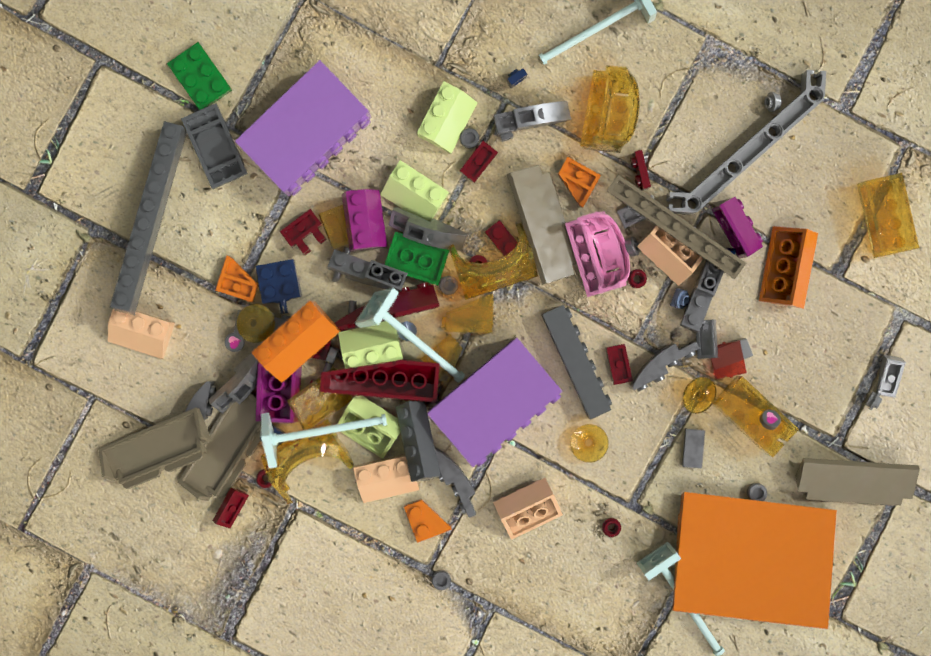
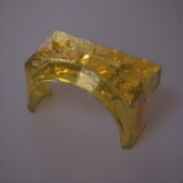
(623, 111)
(491, 276)
(297, 451)

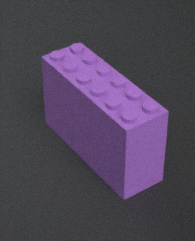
(304, 129)
(495, 402)

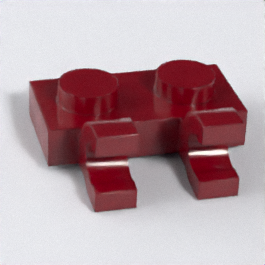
(301, 228)

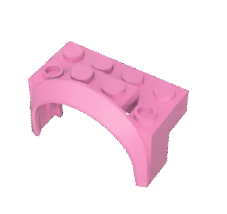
(610, 249)

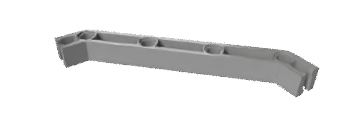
(755, 146)

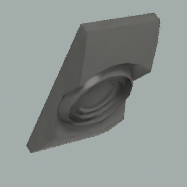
(214, 146)

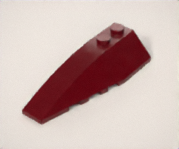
(405, 303)
(388, 380)

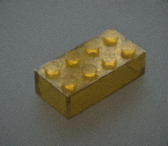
(888, 215)
(744, 406)

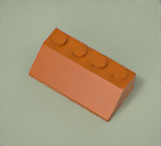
(788, 266)
(296, 341)

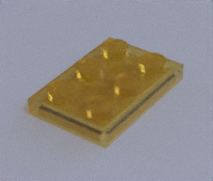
(314, 407)

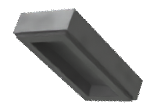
(707, 340)
(693, 448)

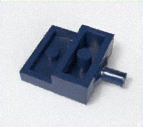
(279, 283)

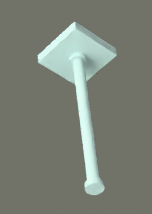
(645, 6)
(377, 310)
(271, 439)
(658, 562)

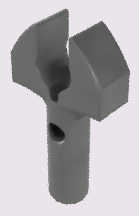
(331, 357)

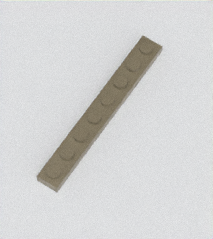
(676, 227)

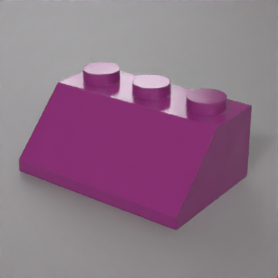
(364, 219)
(738, 227)
(273, 395)

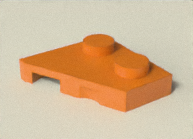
(578, 180)
(236, 281)
(425, 521)

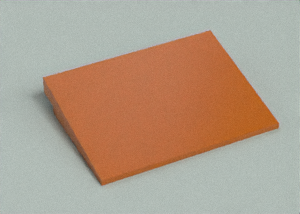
(754, 560)

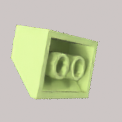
(447, 117)
(414, 192)
(370, 345)
(374, 438)

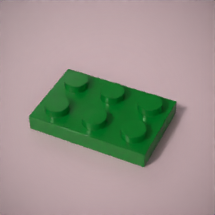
(199, 76)
(417, 259)

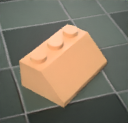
(669, 255)
(140, 332)
(384, 478)
(528, 508)

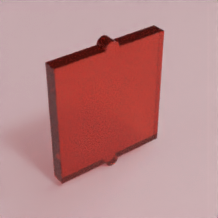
(729, 360)

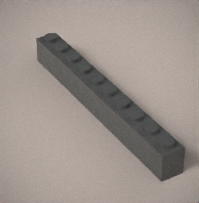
(148, 218)

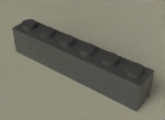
(576, 361)

